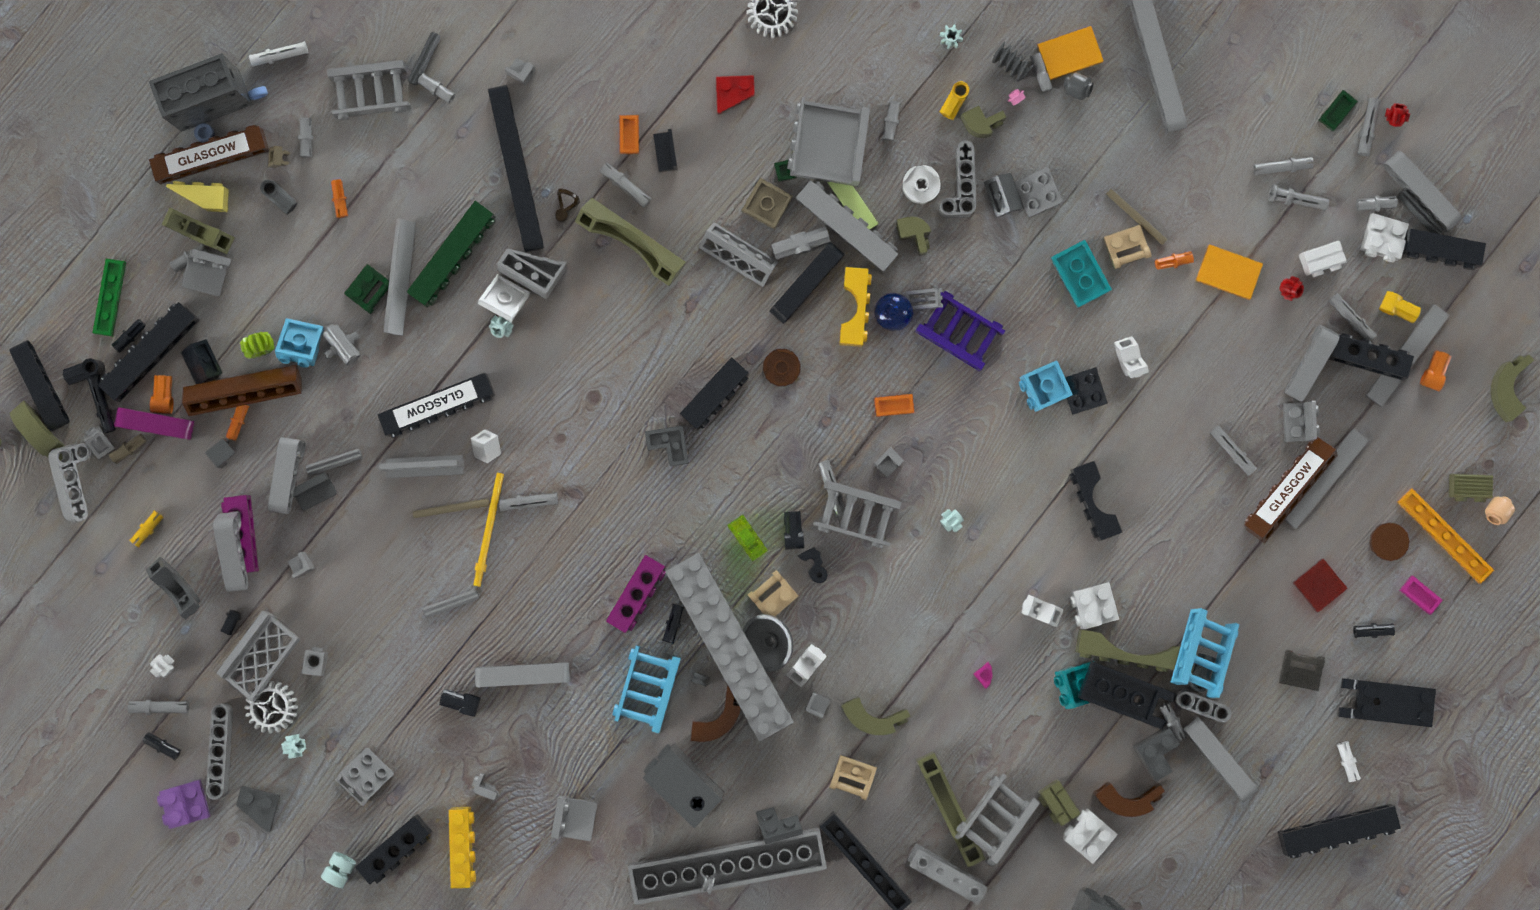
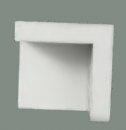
(485, 446)

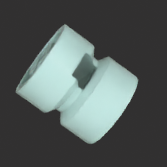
(336, 876)

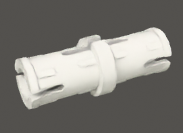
(1348, 761)

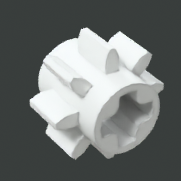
(162, 666)

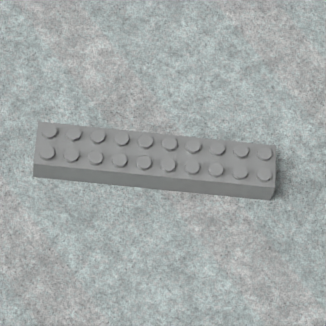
(729, 647)
(729, 864)

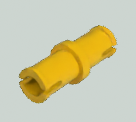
(146, 528)

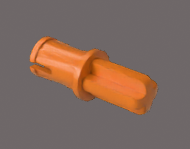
(339, 198)
(1174, 260)
(237, 422)

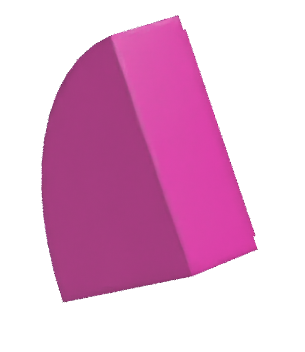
(984, 675)

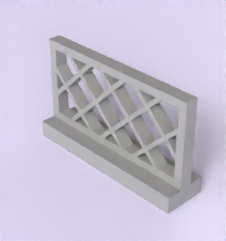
(423, 466)
(258, 631)

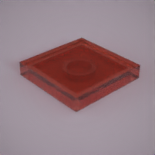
(1319, 585)

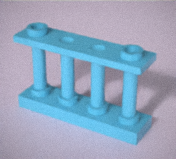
(1188, 649)
(659, 702)

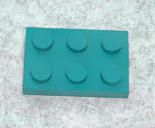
(1081, 273)

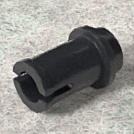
(230, 622)

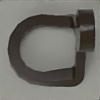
(561, 214)

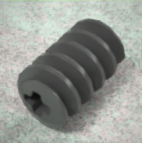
(1012, 62)

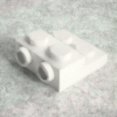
(1384, 238)
(1094, 606)
(1089, 835)

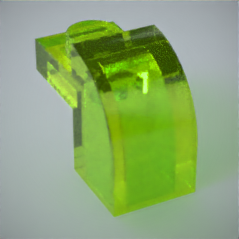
(747, 537)

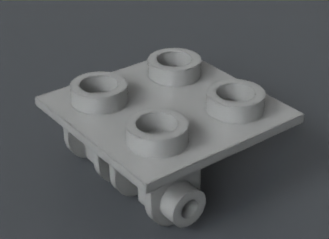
(1038, 192)

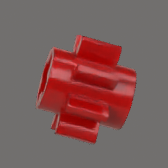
(1397, 115)
(1291, 288)

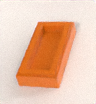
(629, 134)
(894, 405)

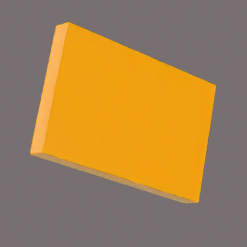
(1070, 53)
(1229, 272)

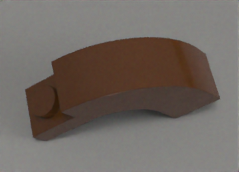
(715, 729)
(1128, 807)

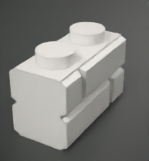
(1322, 258)

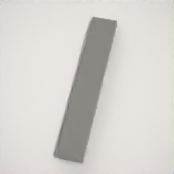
(399, 277)
(1415, 345)
(1346, 451)

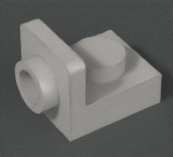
(98, 442)
(484, 790)

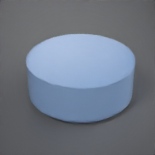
(257, 93)

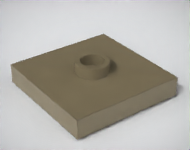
(767, 203)

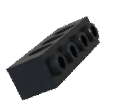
(1402, 359)
(368, 866)

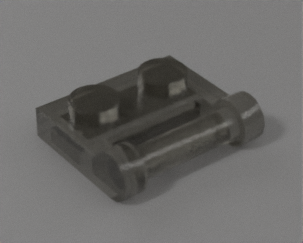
(1298, 676)

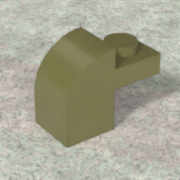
(980, 126)
(914, 228)

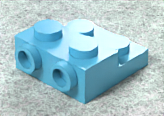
(299, 343)
(1045, 386)

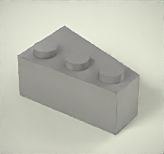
(532, 272)

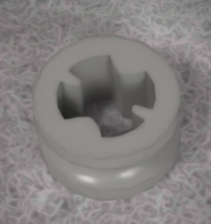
(708, 884)

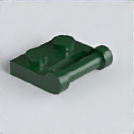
(364, 284)

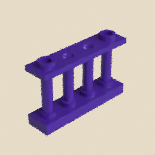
(959, 349)

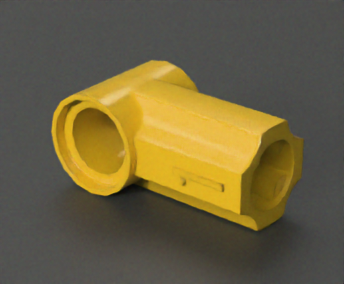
(954, 102)
(1395, 305)

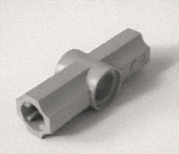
(800, 243)

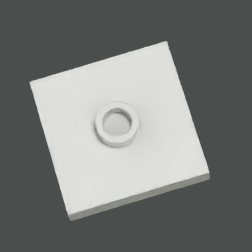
(504, 298)

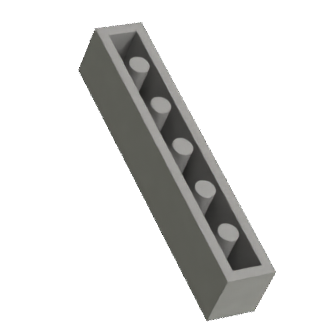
(847, 226)

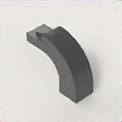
(175, 586)

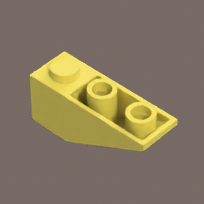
(211, 198)

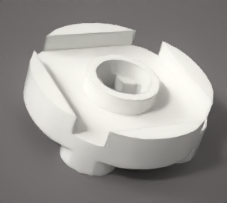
(911, 188)

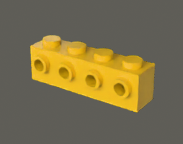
(460, 844)

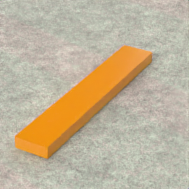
(1445, 535)

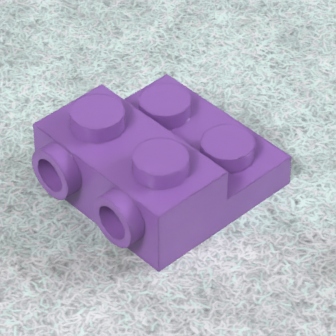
(183, 804)

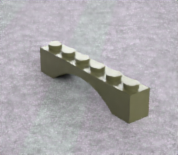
(601, 220)
(1094, 643)
(948, 806)

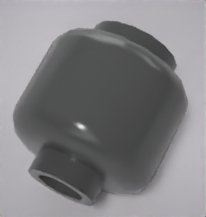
(1078, 86)

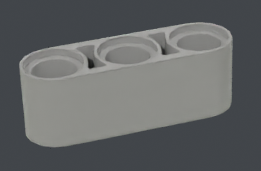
(1210, 711)

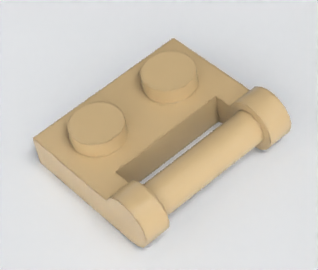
(1126, 240)
(777, 600)
(855, 771)

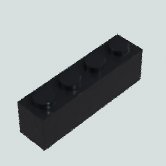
(1444, 248)
(714, 393)

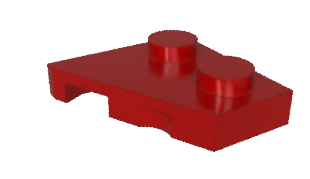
(733, 90)

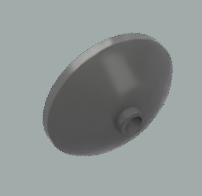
(760, 632)

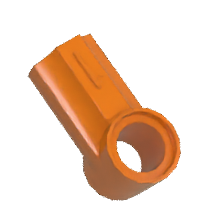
(1434, 375)
(161, 400)

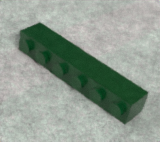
(451, 254)

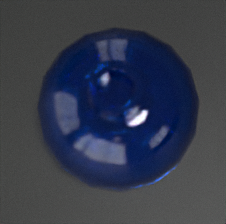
(893, 311)

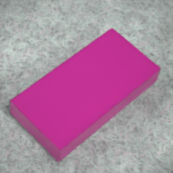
(1421, 595)

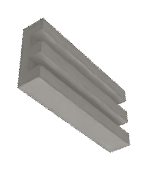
(937, 298)

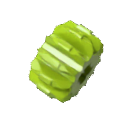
(257, 345)

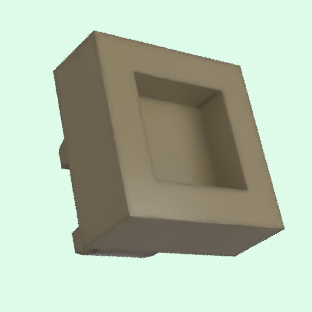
(275, 157)

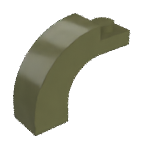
(198, 231)
(1502, 388)
(34, 431)
(876, 726)

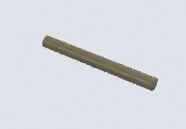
(1136, 216)
(451, 508)

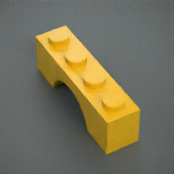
(856, 282)

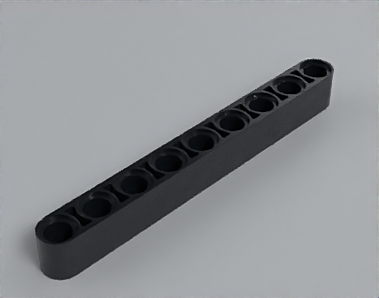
(516, 168)

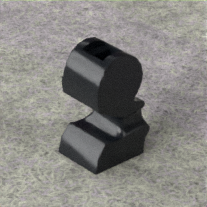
(816, 572)

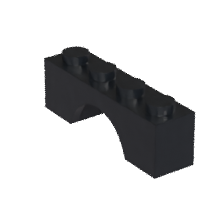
(1103, 524)

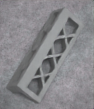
(740, 251)

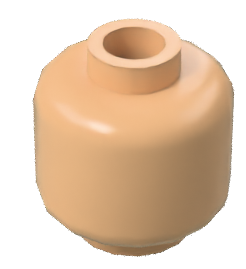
(1499, 510)

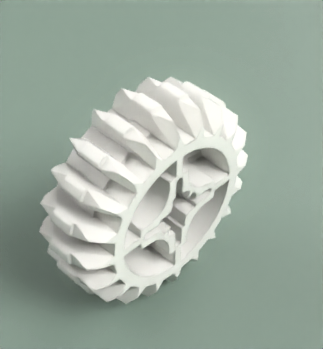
(764, 15)
(276, 689)

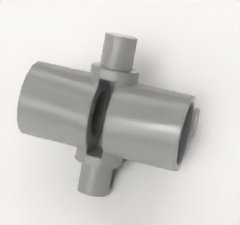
(341, 344)

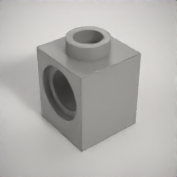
(309, 668)

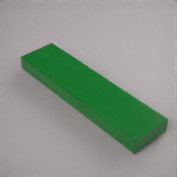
(109, 297)

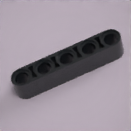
(807, 282)
(39, 385)

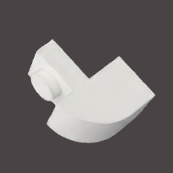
(1130, 358)
(1042, 611)
(806, 665)

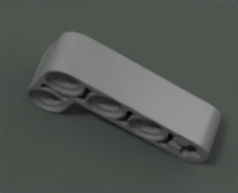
(962, 179)
(1312, 363)
(285, 474)
(72, 482)
(229, 548)

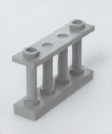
(358, 73)
(852, 496)
(1004, 837)
(947, 873)

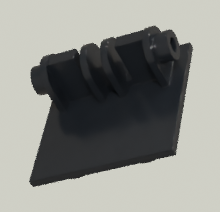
(1086, 391)

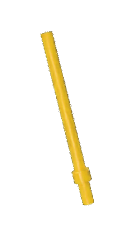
(480, 567)

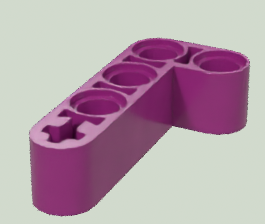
(154, 423)

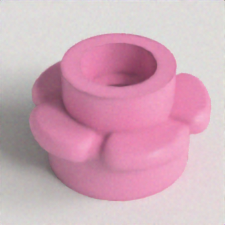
(1016, 96)

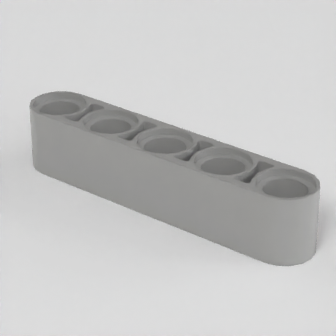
(1417, 184)
(522, 674)
(213, 758)
(1220, 759)

